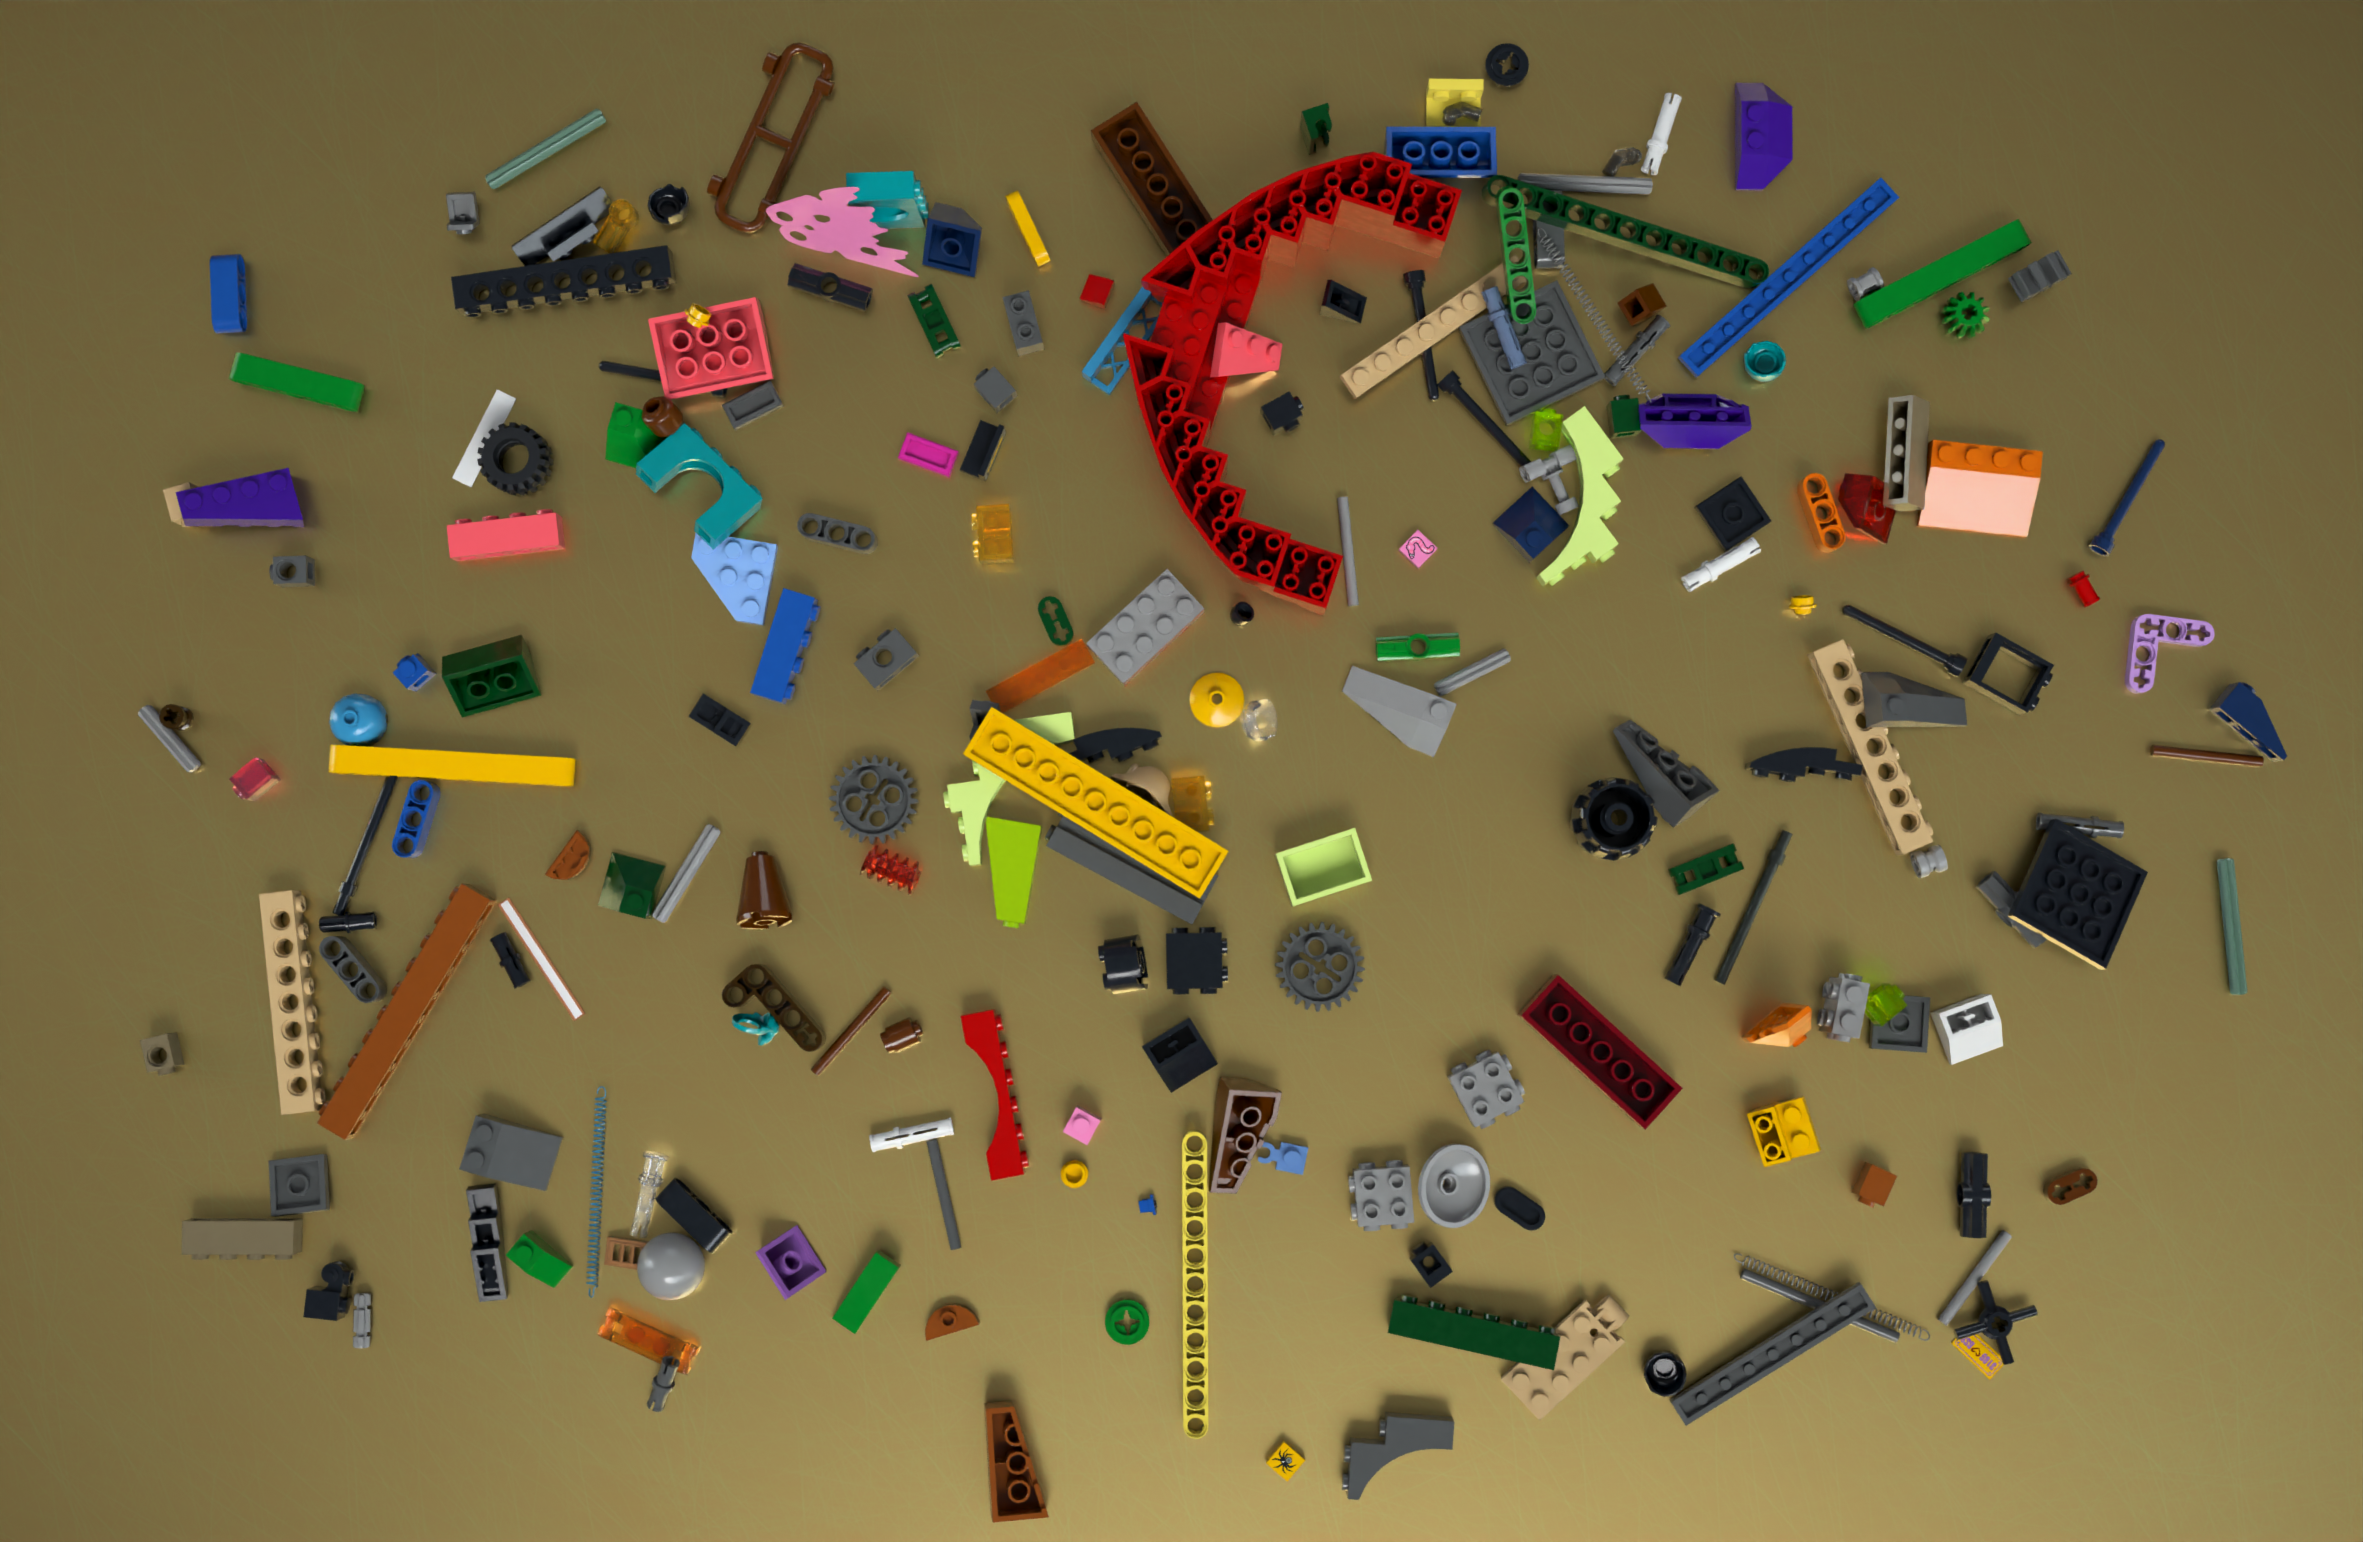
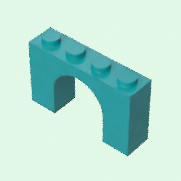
(894, 196)
(688, 451)

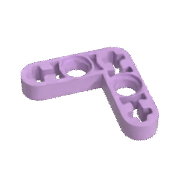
(2150, 642)

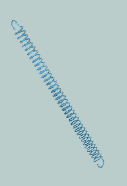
(594, 1193)

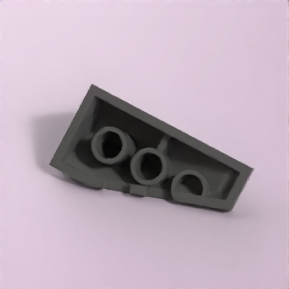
(1907, 703)
(1672, 785)

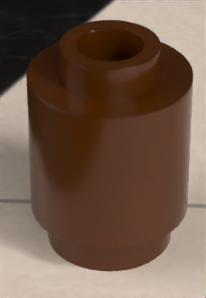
(901, 1035)

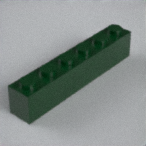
(1473, 1332)

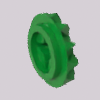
(1137, 1330)

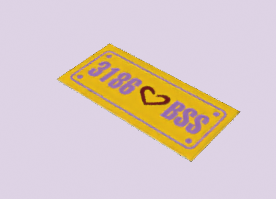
(1979, 1354)

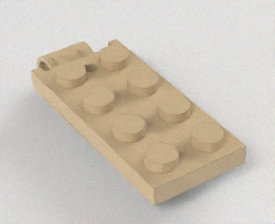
(1576, 1358)

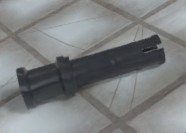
(1697, 933)

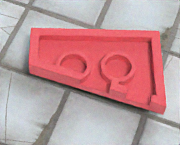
(1243, 352)

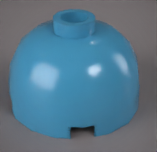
(358, 720)

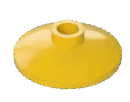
(1216, 714)

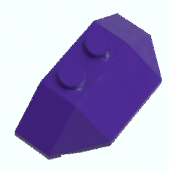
(1761, 135)
(1693, 420)

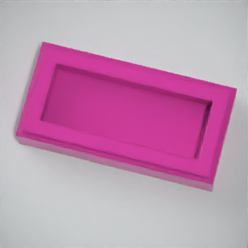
(928, 455)

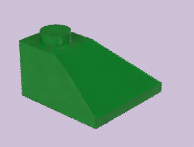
(628, 436)

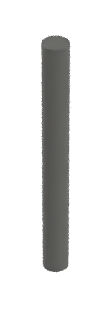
(943, 1193)

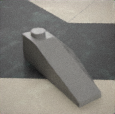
(1407, 712)

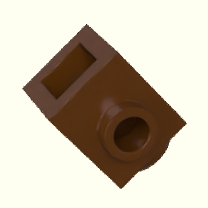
(1642, 304)

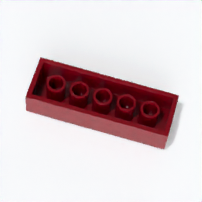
(1599, 1051)

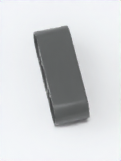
(1541, 257)
(827, 525)
(340, 965)

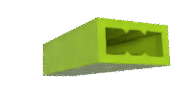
(1013, 864)

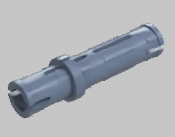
(1500, 317)

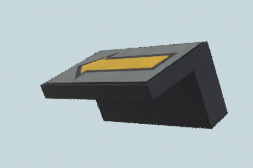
(983, 450)

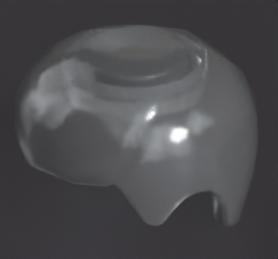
(1259, 720)

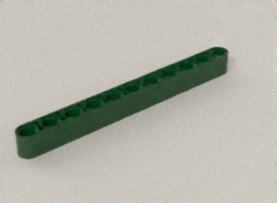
(1638, 231)

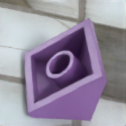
(790, 1262)

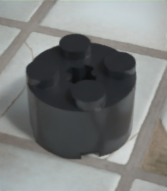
(1124, 964)

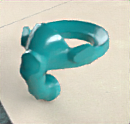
(765, 1024)

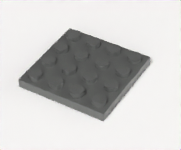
(1555, 354)

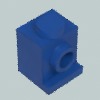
(414, 672)

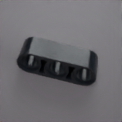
(694, 1215)

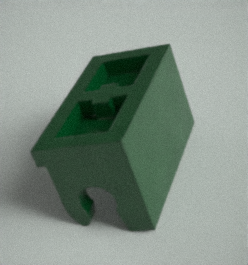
(1315, 123)

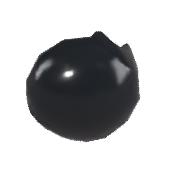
(669, 205)
(1665, 1373)

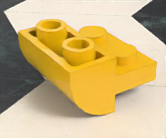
(1783, 1131)

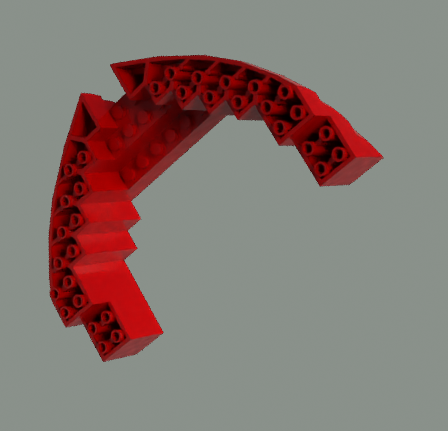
(1215, 282)

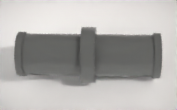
(663, 1383)

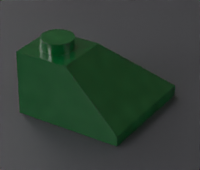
(631, 886)

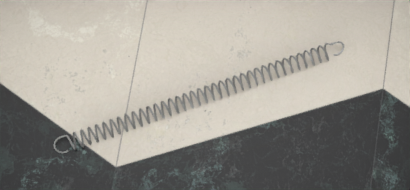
(1595, 313)
(1828, 1292)

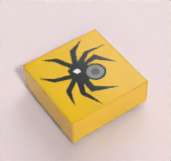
(1285, 1460)

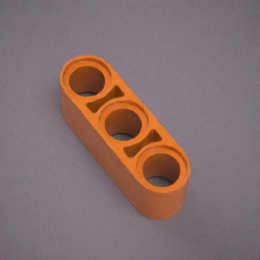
(1818, 526)

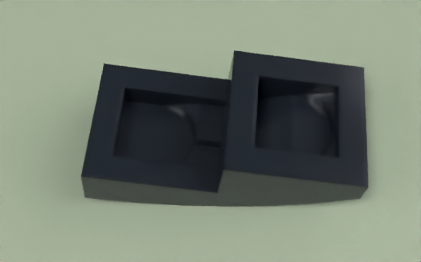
(719, 719)

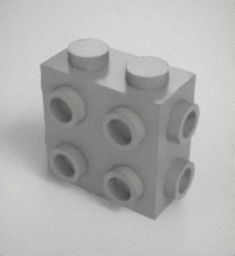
(1843, 1007)
(1486, 1088)
(1382, 1195)

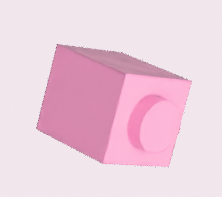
(1082, 1125)

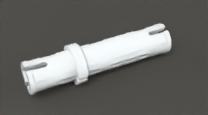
(1658, 143)
(1726, 561)
(879, 1142)

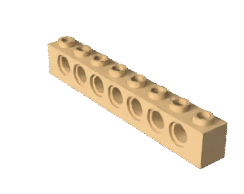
(1856, 739)
(283, 1015)

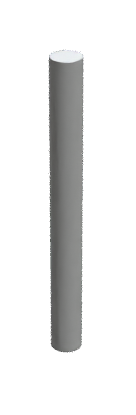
(1347, 549)
(1975, 1277)

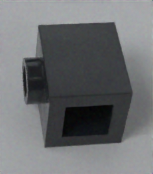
(1283, 413)

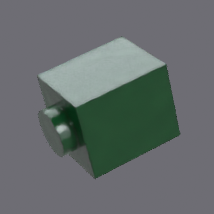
(1623, 416)

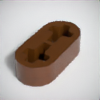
(2073, 1192)

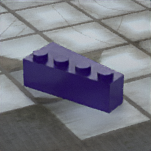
(245, 502)

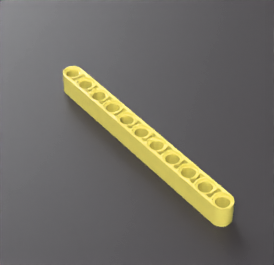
(1199, 1296)

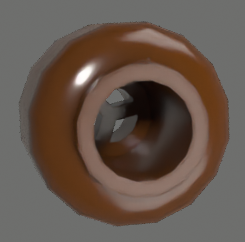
(662, 416)

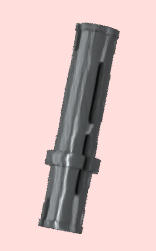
(1644, 341)
(2111, 828)

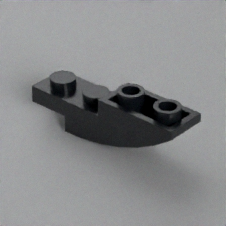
(1117, 741)
(1793, 764)

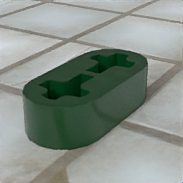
(1061, 618)

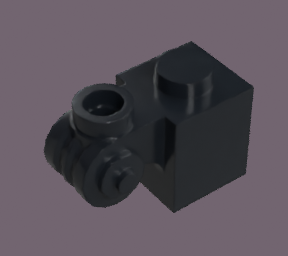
(330, 1301)

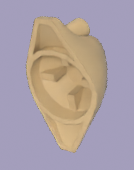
(1148, 784)

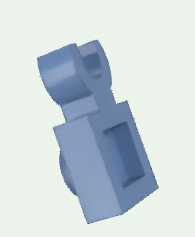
(1288, 1157)

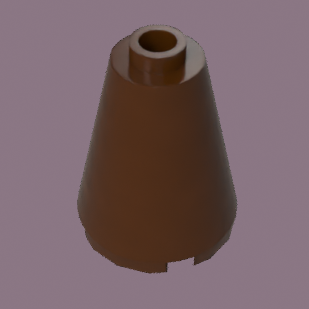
(762, 894)

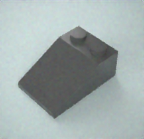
(510, 1152)

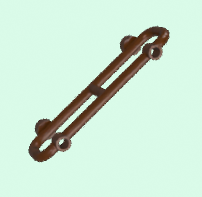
(776, 66)

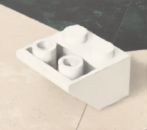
(1969, 1028)

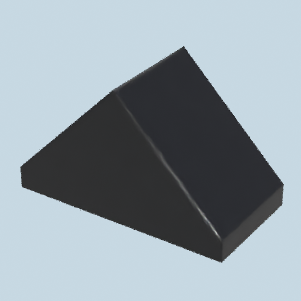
(1342, 303)

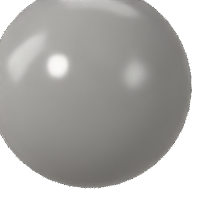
(670, 1266)

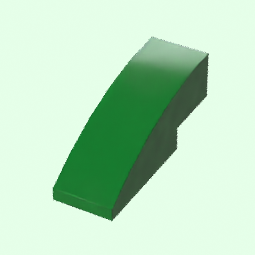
(866, 1291)

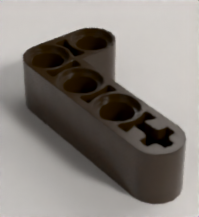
(778, 1011)

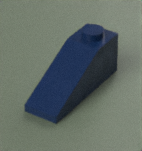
(2248, 717)

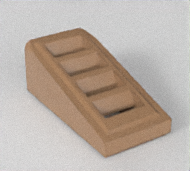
(623, 1242)

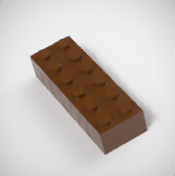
(1150, 177)

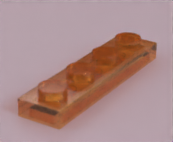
(1041, 676)

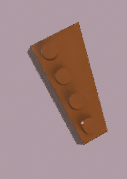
(1010, 1471)

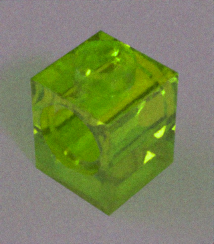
(1539, 440)
(1884, 1004)

